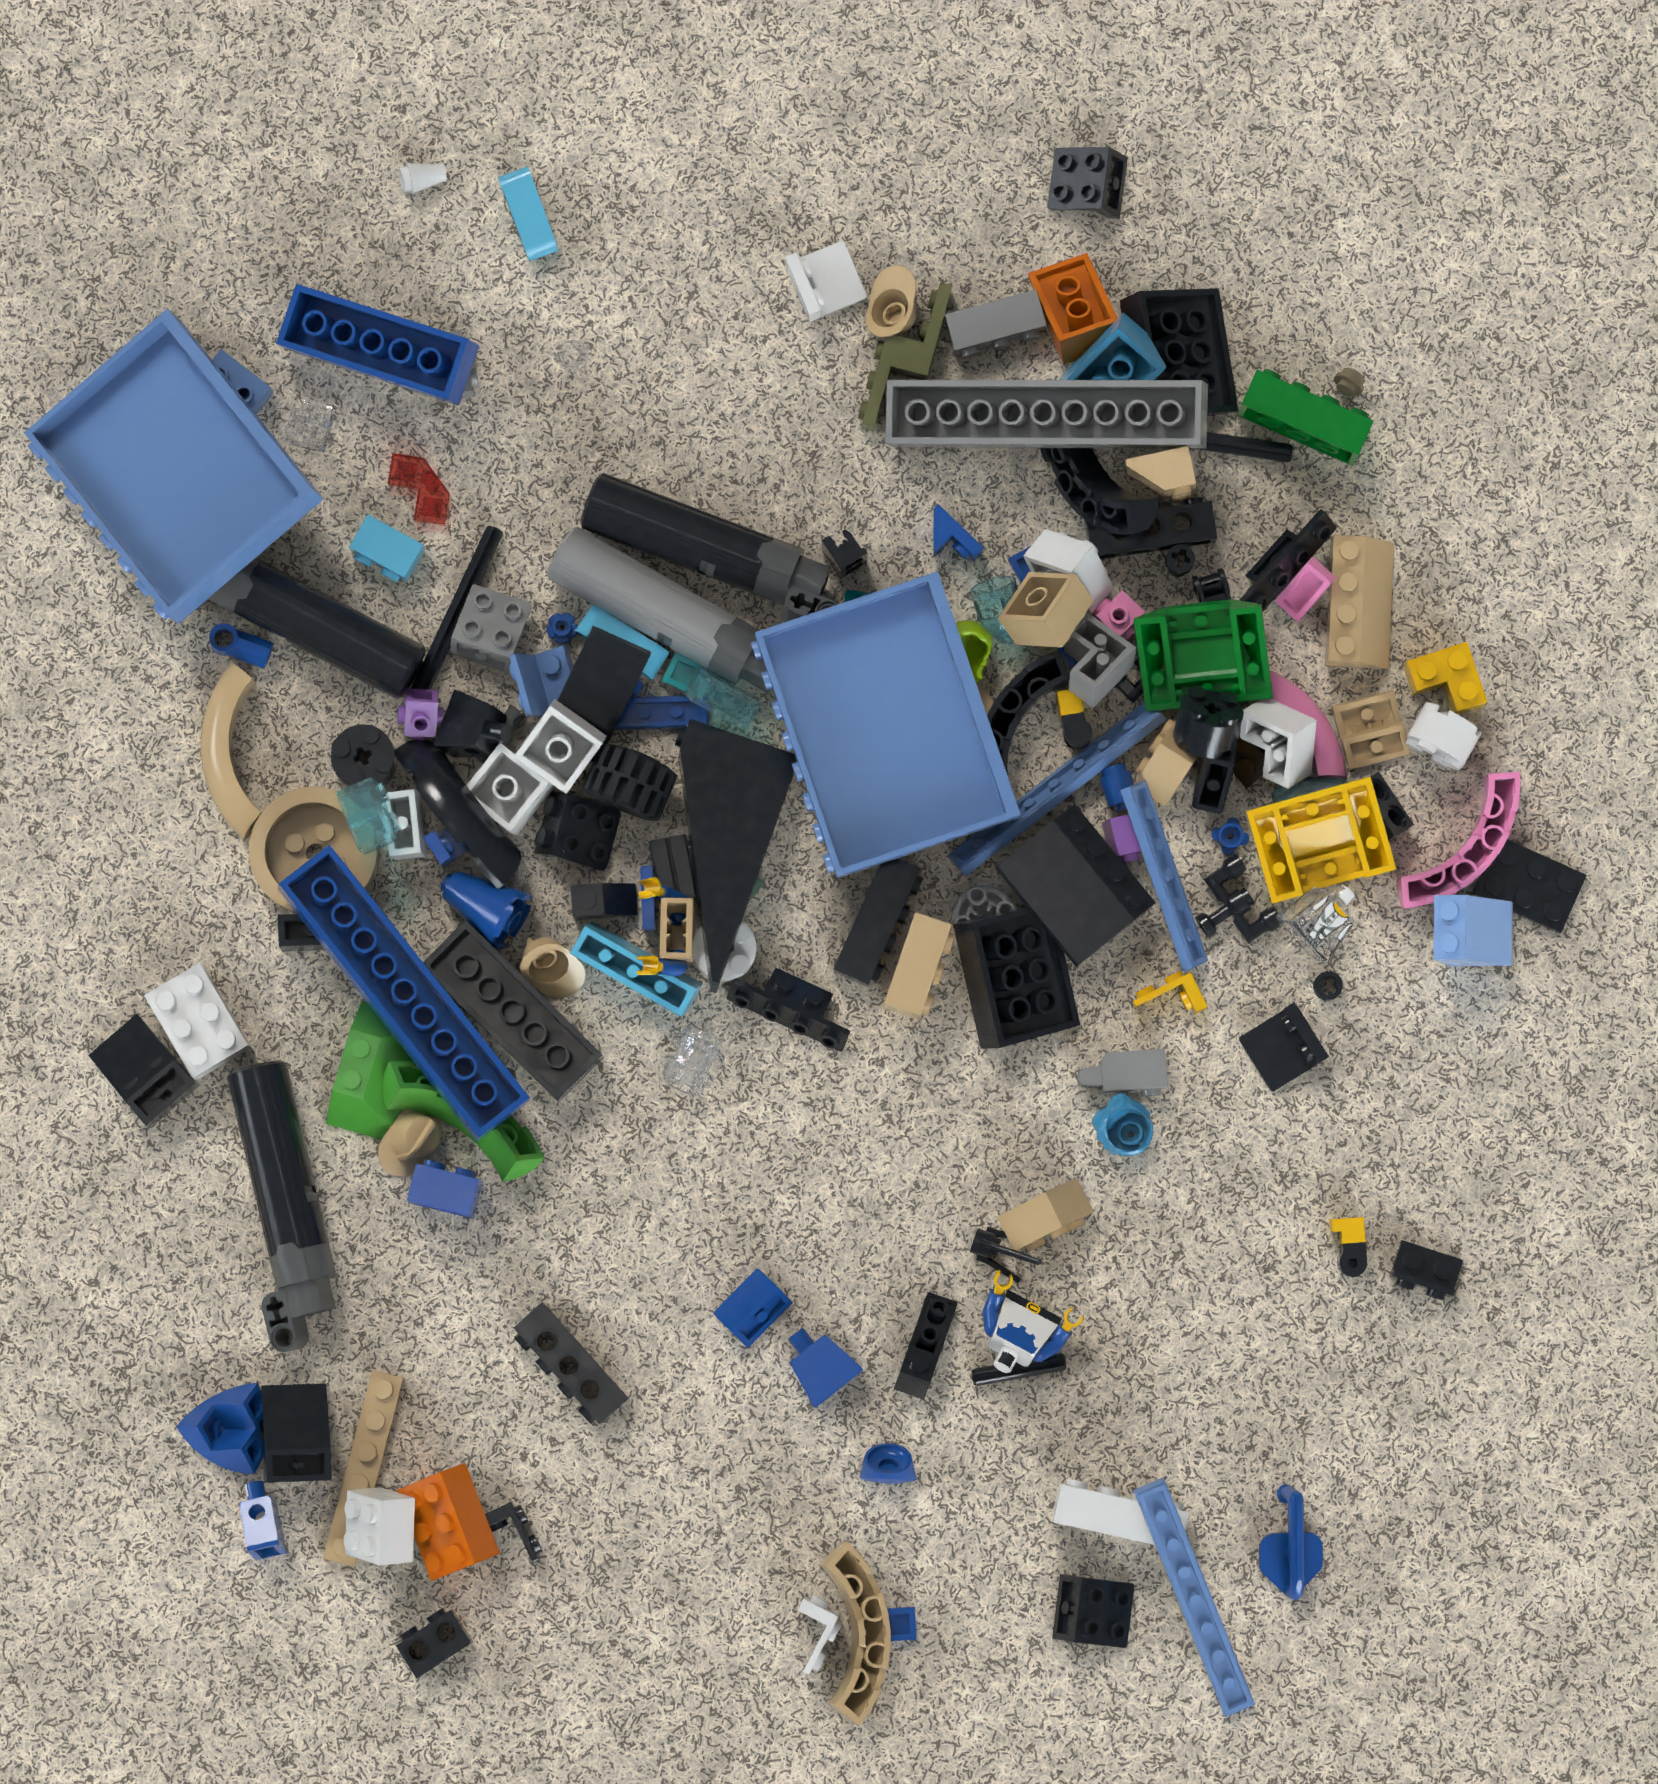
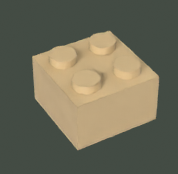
(1045, 609)

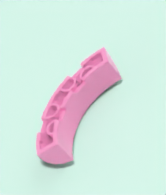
(1327, 754)
(1478, 852)

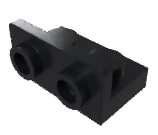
(1425, 1269)

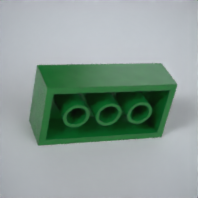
(1305, 416)

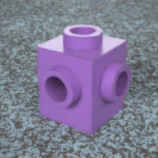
(420, 713)

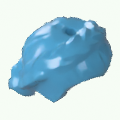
(1120, 1119)

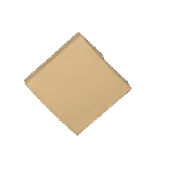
(1370, 729)

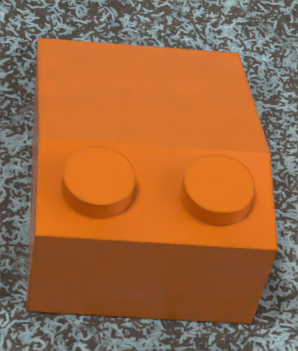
(1073, 305)

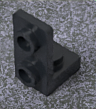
(497, 1520)

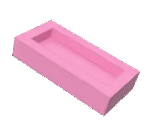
(1305, 589)

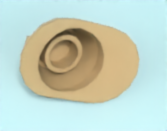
(892, 302)
(551, 968)
(409, 1142)

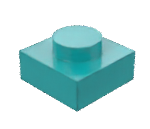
(680, 672)

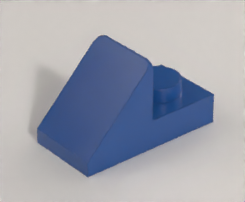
(947, 529)

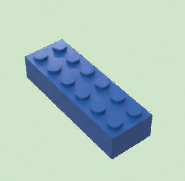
(377, 344)

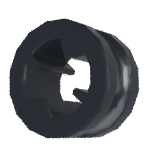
(1338, 985)

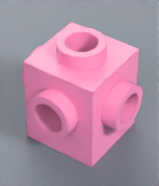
(1119, 614)

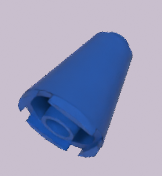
(487, 909)

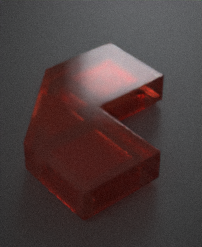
(416, 474)

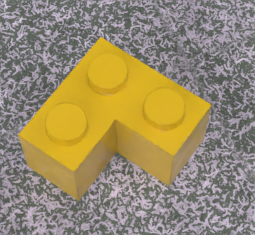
(1454, 671)

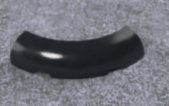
(1095, 494)
(1021, 695)
(459, 810)

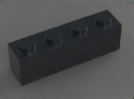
(877, 920)

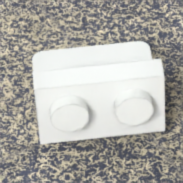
(818, 1609)

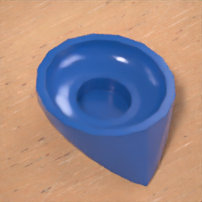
(888, 1465)

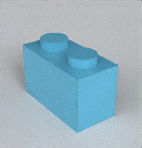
(387, 549)

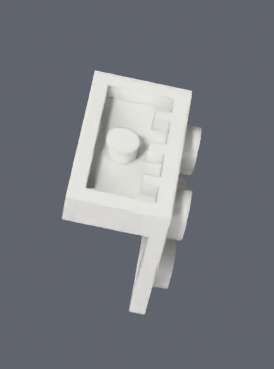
(825, 280)

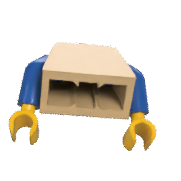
(675, 930)

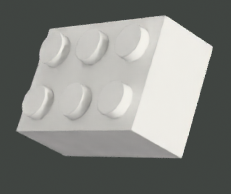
(197, 1021)

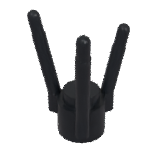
(986, 1245)

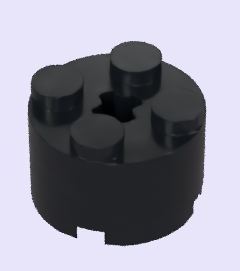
(1208, 722)
(356, 740)

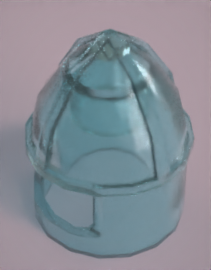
(990, 600)

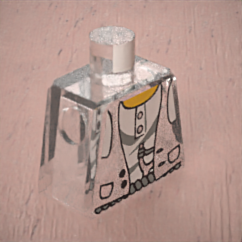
(1319, 921)

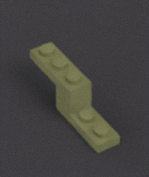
(905, 356)

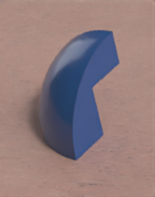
(228, 1428)

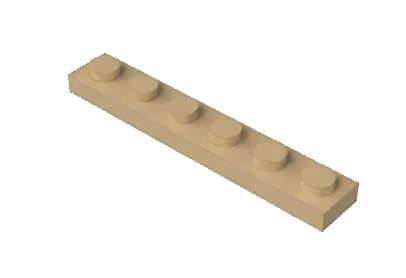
(366, 1454)

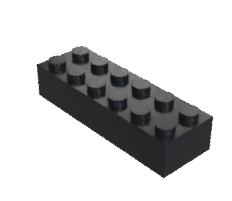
(512, 1011)

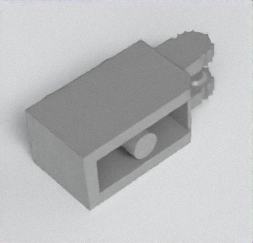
(1128, 1072)

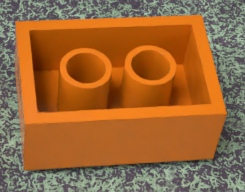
(450, 1522)

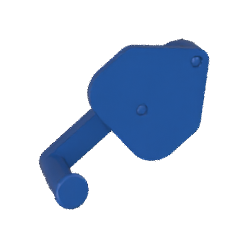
(1291, 1556)

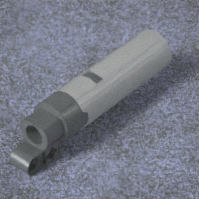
(657, 607)

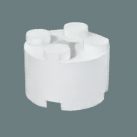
(1444, 736)
(740, 959)

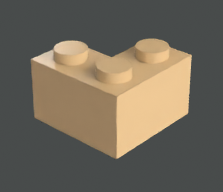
(1166, 766)
(1048, 1213)

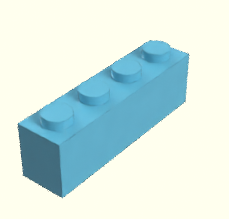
(619, 960)

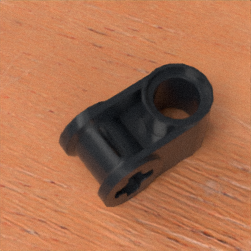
(1211, 587)

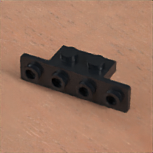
(1286, 559)
(793, 1005)

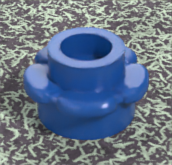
(555, 633)

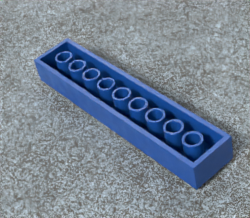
(403, 993)

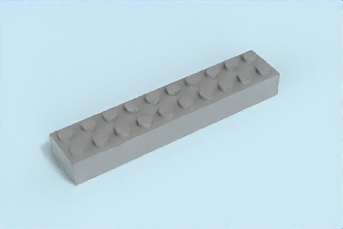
(1047, 413)

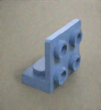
(540, 678)

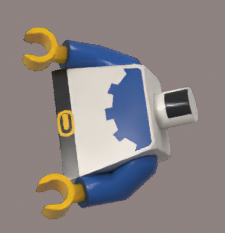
(1022, 1329)

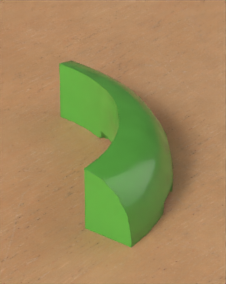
(507, 1145)

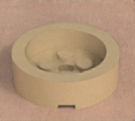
(295, 824)

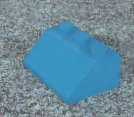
(1118, 354)

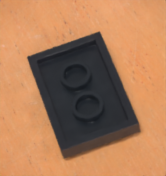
(1534, 883)

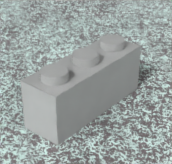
(995, 324)

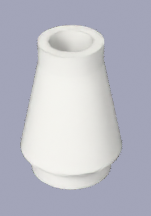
(420, 176)

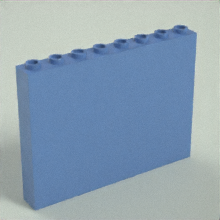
(172, 467)
(885, 725)

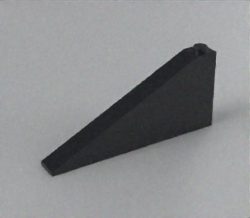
(731, 810)

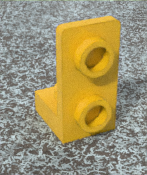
(1190, 995)

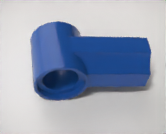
(243, 647)

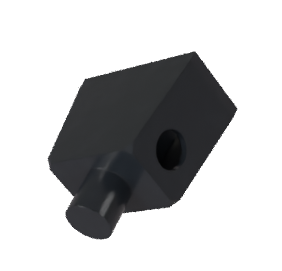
(471, 727)

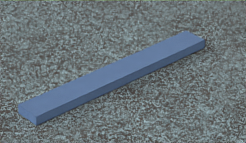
(1058, 787)
(1194, 1597)

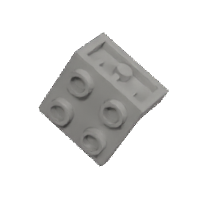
(489, 628)

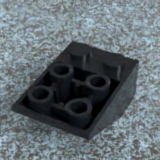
(143, 1071)
(295, 1433)

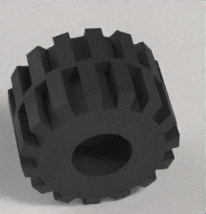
(630, 782)

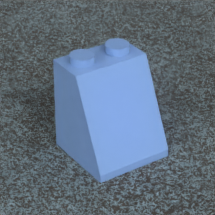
(1473, 931)

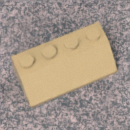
(1359, 602)

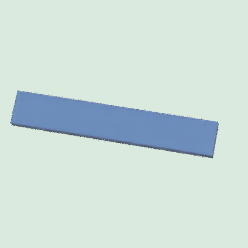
(1164, 875)

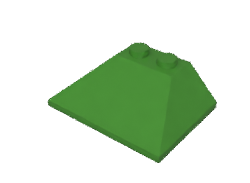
(357, 1089)

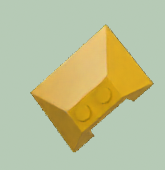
(1321, 839)

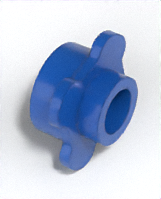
(1239, 837)

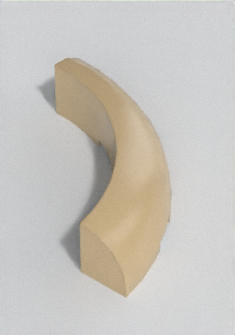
(218, 750)
(868, 1632)

